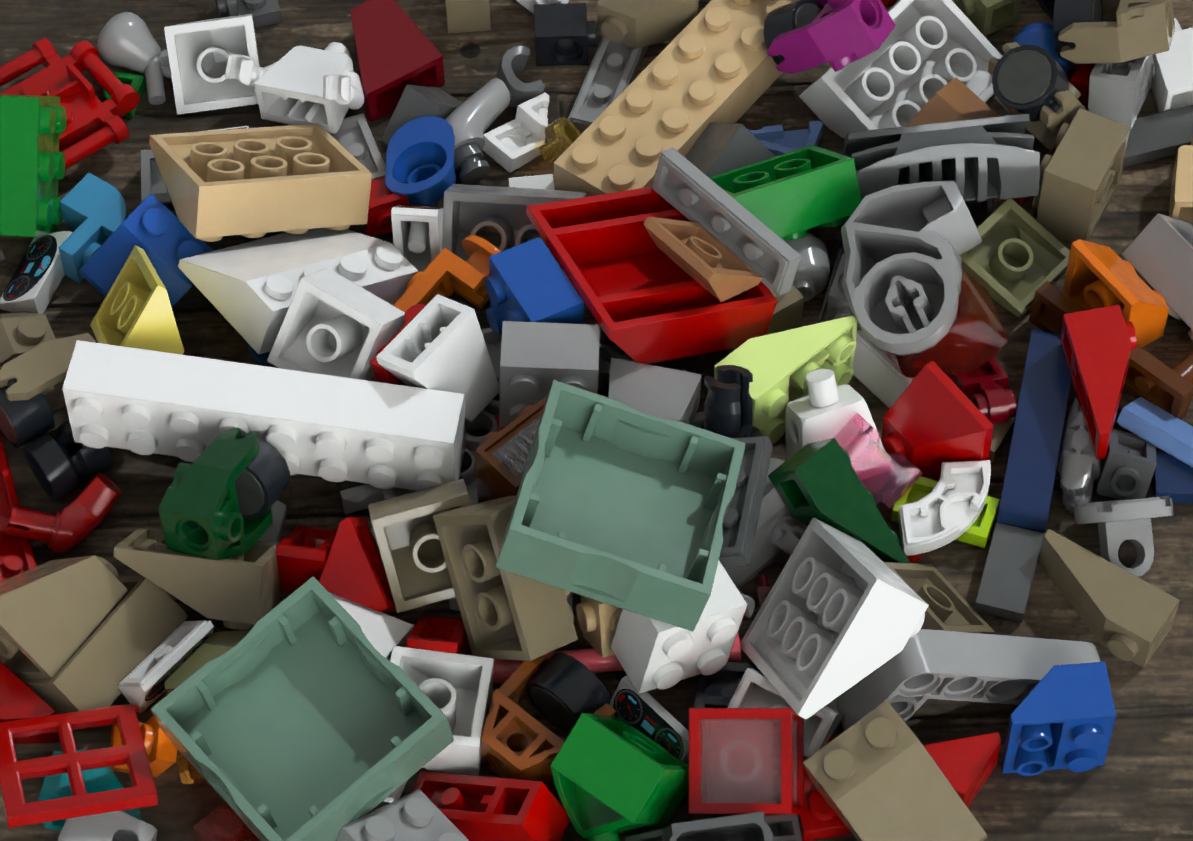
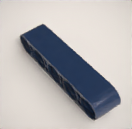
(1036, 434)

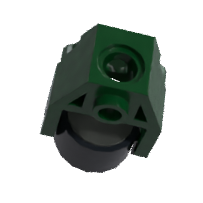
(224, 497)

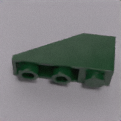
(826, 487)

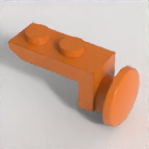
(451, 274)

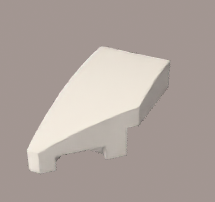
(521, 138)

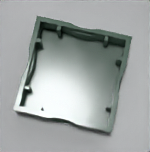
(622, 506)
(303, 722)

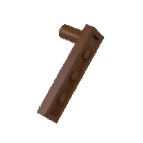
(1145, 375)

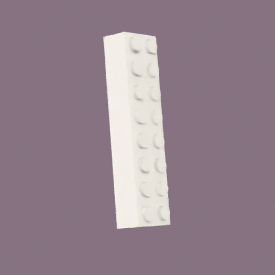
(314, 420)

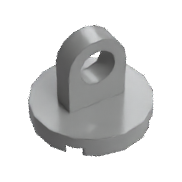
(1125, 521)

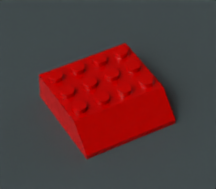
(635, 288)

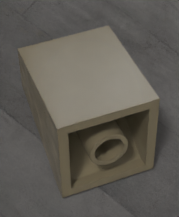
(53, 611)

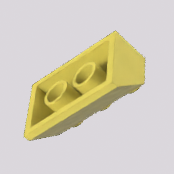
(138, 310)

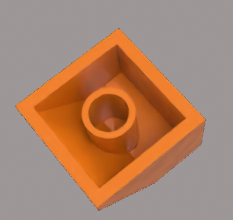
(1102, 279)

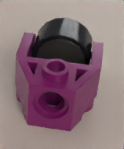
(824, 32)

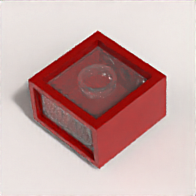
(746, 761)

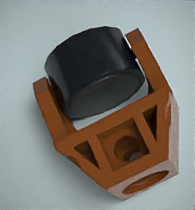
(561, 689)

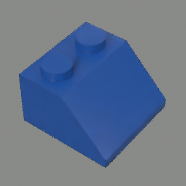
(161, 237)

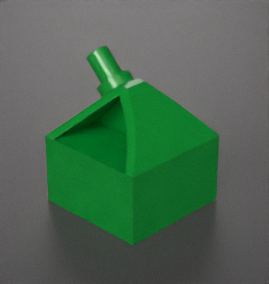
(616, 778)

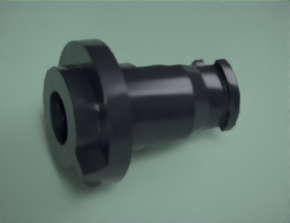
(729, 403)

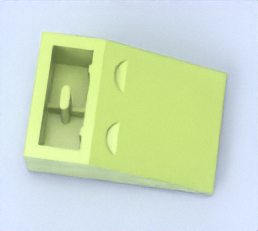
(784, 360)

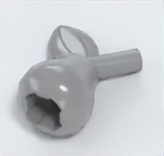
(130, 45)

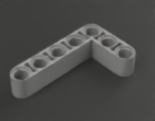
(960, 669)

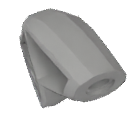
(907, 263)

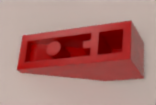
(1098, 356)
(495, 807)

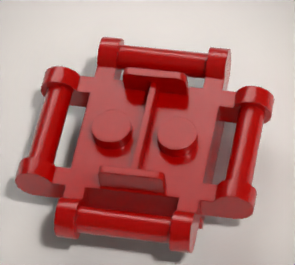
(89, 121)

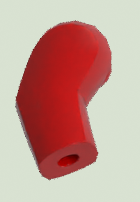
(71, 524)

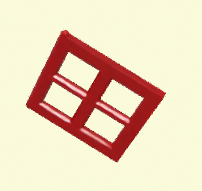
(73, 763)

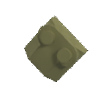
(1015, 257)

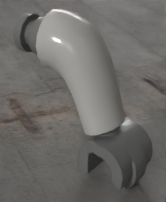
(483, 107)

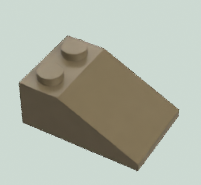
(229, 590)
(889, 784)

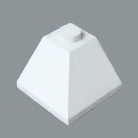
(199, 62)

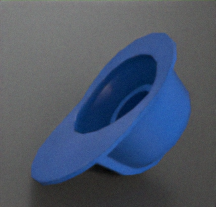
(421, 160)

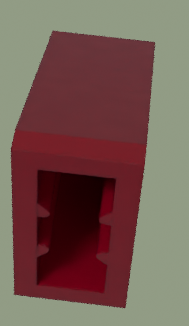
(391, 55)

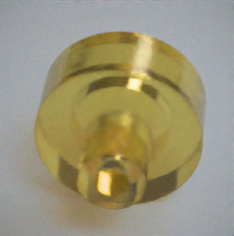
(560, 136)

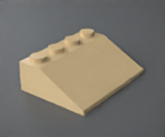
(262, 181)

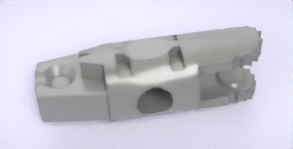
(1077, 461)

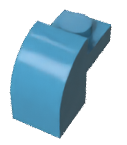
(92, 214)

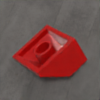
(936, 424)

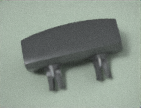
(981, 155)

